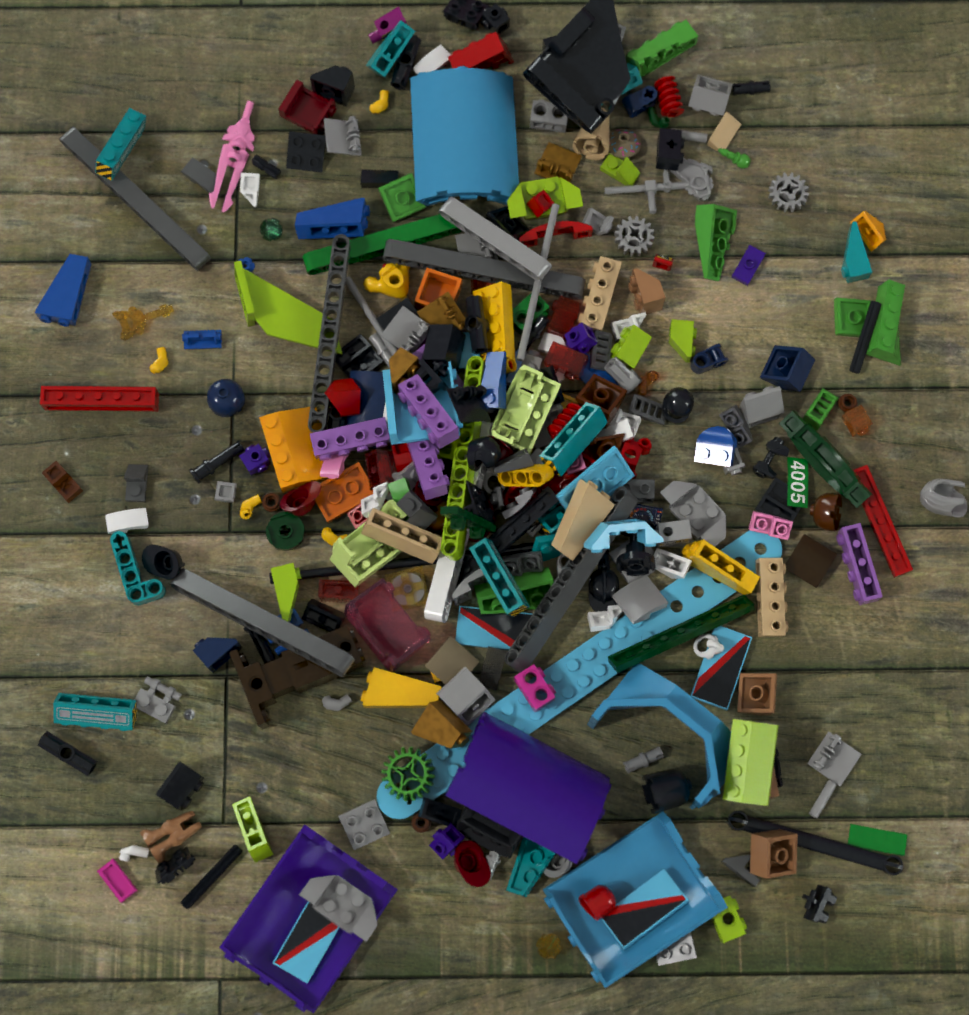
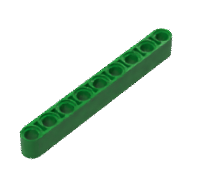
(374, 244)

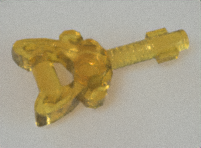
(139, 319)

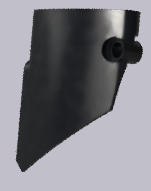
(583, 66)

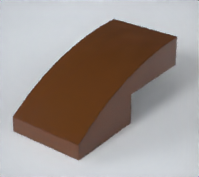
(62, 481)

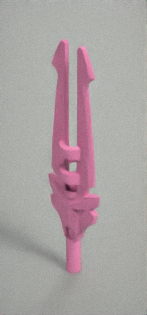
(240, 136)

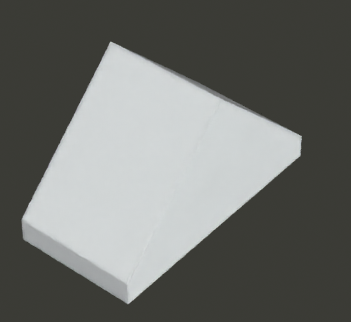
(671, 564)

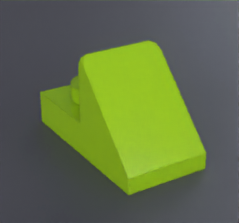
(620, 170)

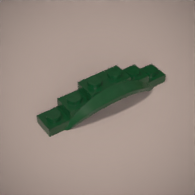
(825, 459)

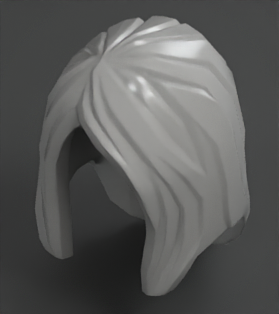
(943, 499)

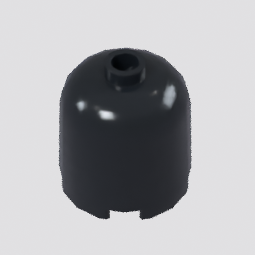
(666, 789)

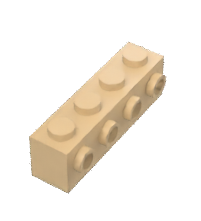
(600, 293)
(402, 535)
(770, 597)

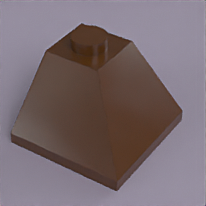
(603, 394)

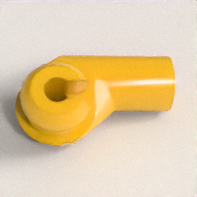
(381, 104)
(162, 361)
(247, 506)
(329, 537)

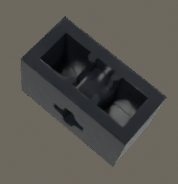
(669, 149)

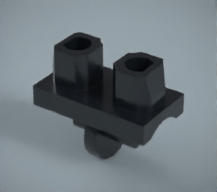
(436, 382)
(816, 902)

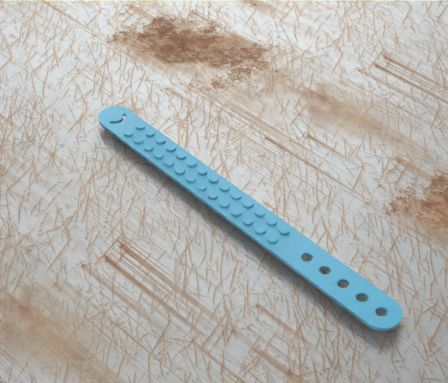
(581, 670)

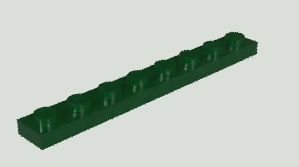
(680, 633)

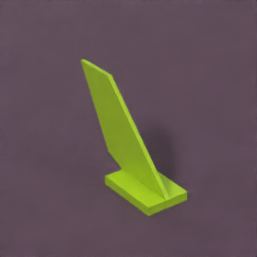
(278, 311)

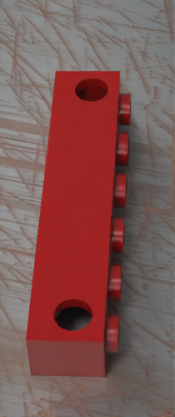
(99, 398)

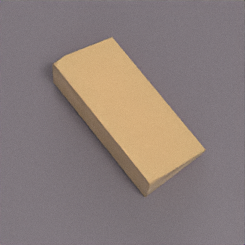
(724, 132)

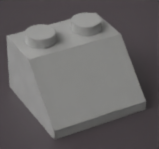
(710, 95)

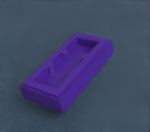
(748, 265)

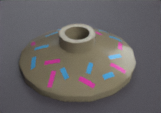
(624, 143)

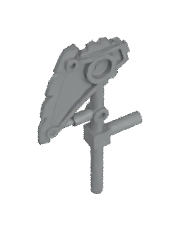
(693, 178)

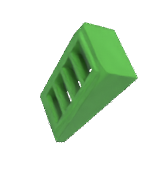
(814, 418)

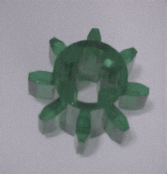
(271, 229)

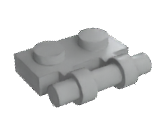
(153, 705)

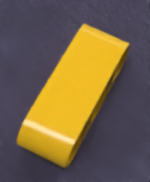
(527, 477)

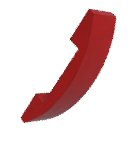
(578, 230)

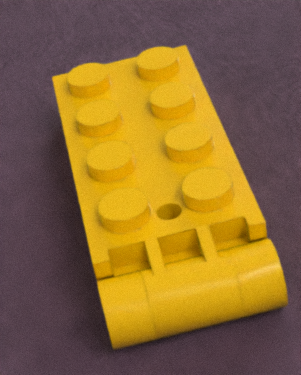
(499, 313)

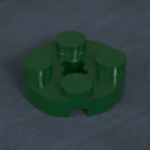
(276, 525)

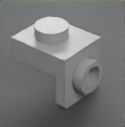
(599, 223)
(533, 359)
(737, 465)
(408, 472)

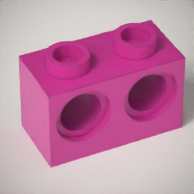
(530, 690)

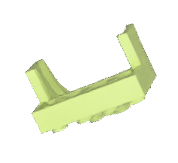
(525, 410)
(362, 556)

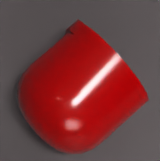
(598, 901)

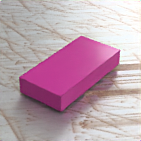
(117, 880)

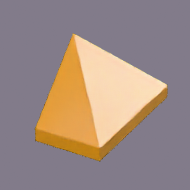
(871, 230)

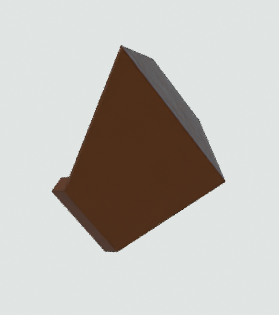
(602, 444)

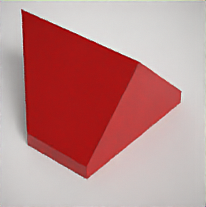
(345, 396)

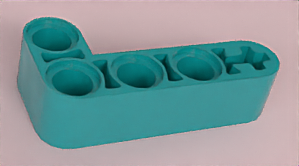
(132, 567)

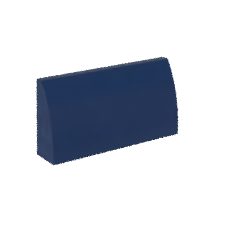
(371, 399)

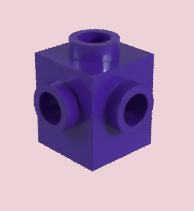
(581, 338)
(255, 459)
(446, 841)

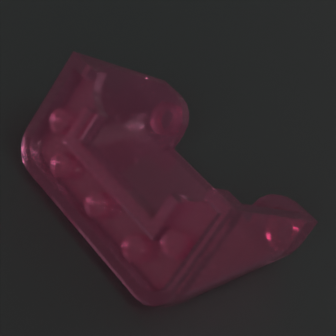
(386, 625)

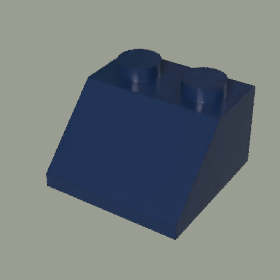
(788, 367)
(215, 651)

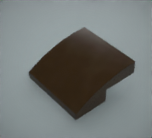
(810, 560)

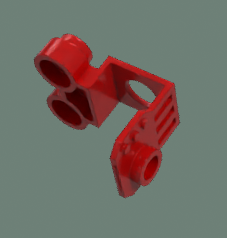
(634, 448)

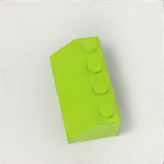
(750, 762)

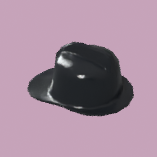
(162, 561)
(601, 589)

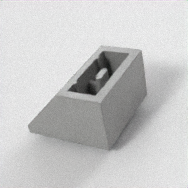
(762, 406)
(466, 696)

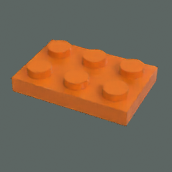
(343, 493)

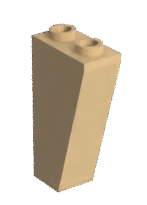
(581, 518)

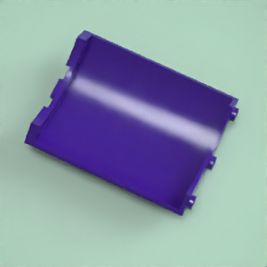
(530, 788)
(278, 905)

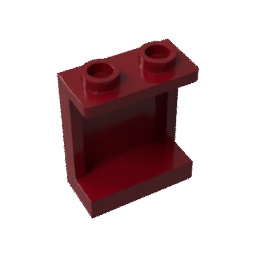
(306, 108)

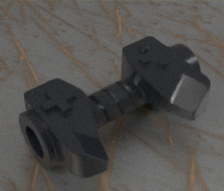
(774, 447)

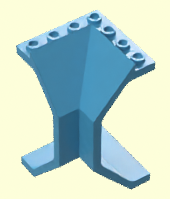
(645, 689)

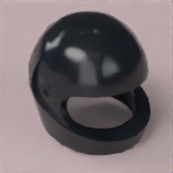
(679, 402)
(483, 450)

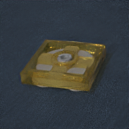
(409, 587)

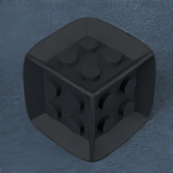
(488, 833)

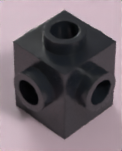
(495, 19)

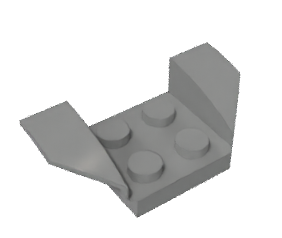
(693, 503)
(342, 905)

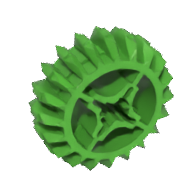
(411, 765)

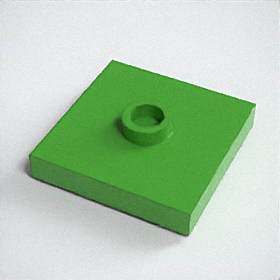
(400, 197)
(850, 316)

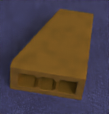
(442, 726)

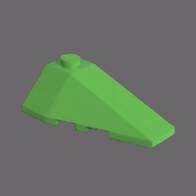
(713, 231)

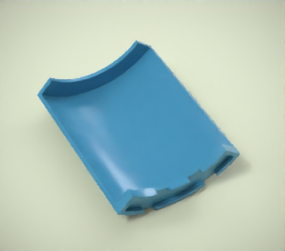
(464, 135)
(624, 869)

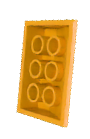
(292, 447)

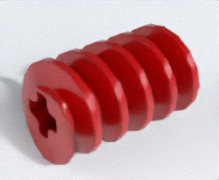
(668, 97)
(562, 419)

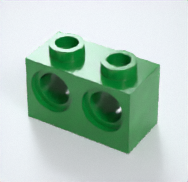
(521, 309)

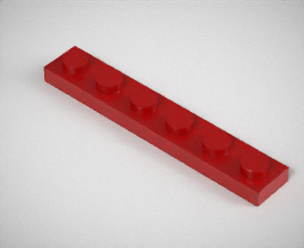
(883, 526)

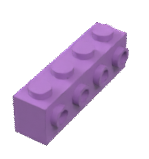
(428, 411)
(350, 438)
(429, 468)
(859, 563)

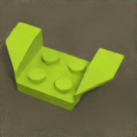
(558, 189)

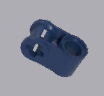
(638, 102)
(711, 357)

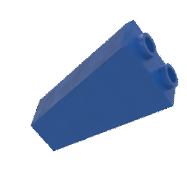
(331, 220)
(65, 293)

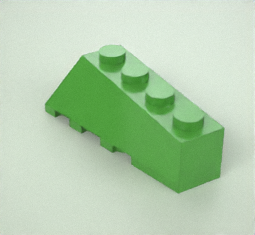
(663, 48)
(885, 336)
(532, 585)

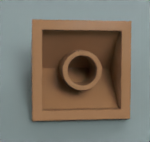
(757, 693)

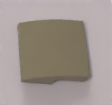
(450, 660)

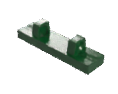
(462, 518)

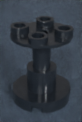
(636, 560)

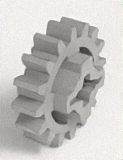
(790, 185)
(634, 244)

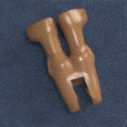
(177, 832)

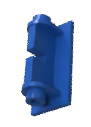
(202, 339)

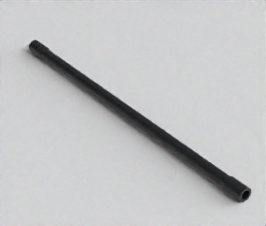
(400, 563)

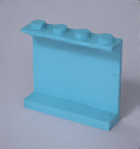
(404, 427)

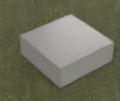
(225, 492)

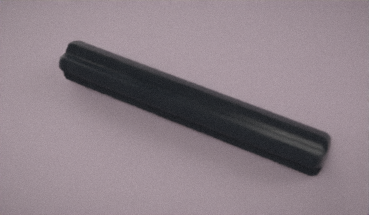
(865, 337)
(211, 876)

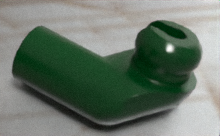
(655, 120)

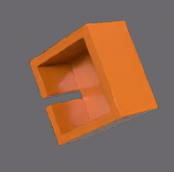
(435, 285)

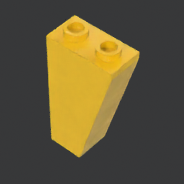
(720, 566)
(397, 691)

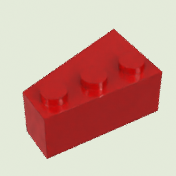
(482, 53)

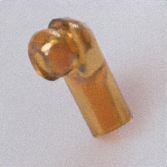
(647, 379)

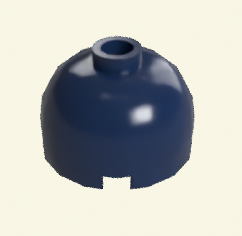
(225, 397)

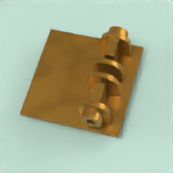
(557, 162)
(443, 311)

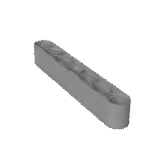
(495, 239)

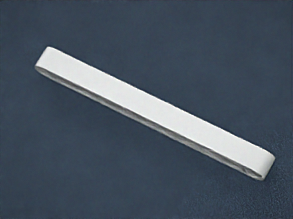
(448, 571)

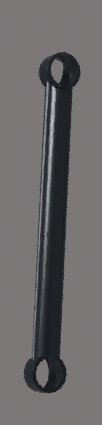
(821, 844)

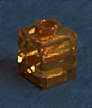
(857, 421)

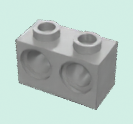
(548, 120)

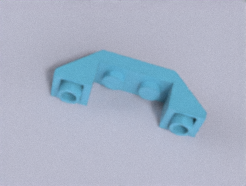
(600, 537)

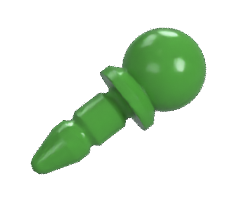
(740, 160)

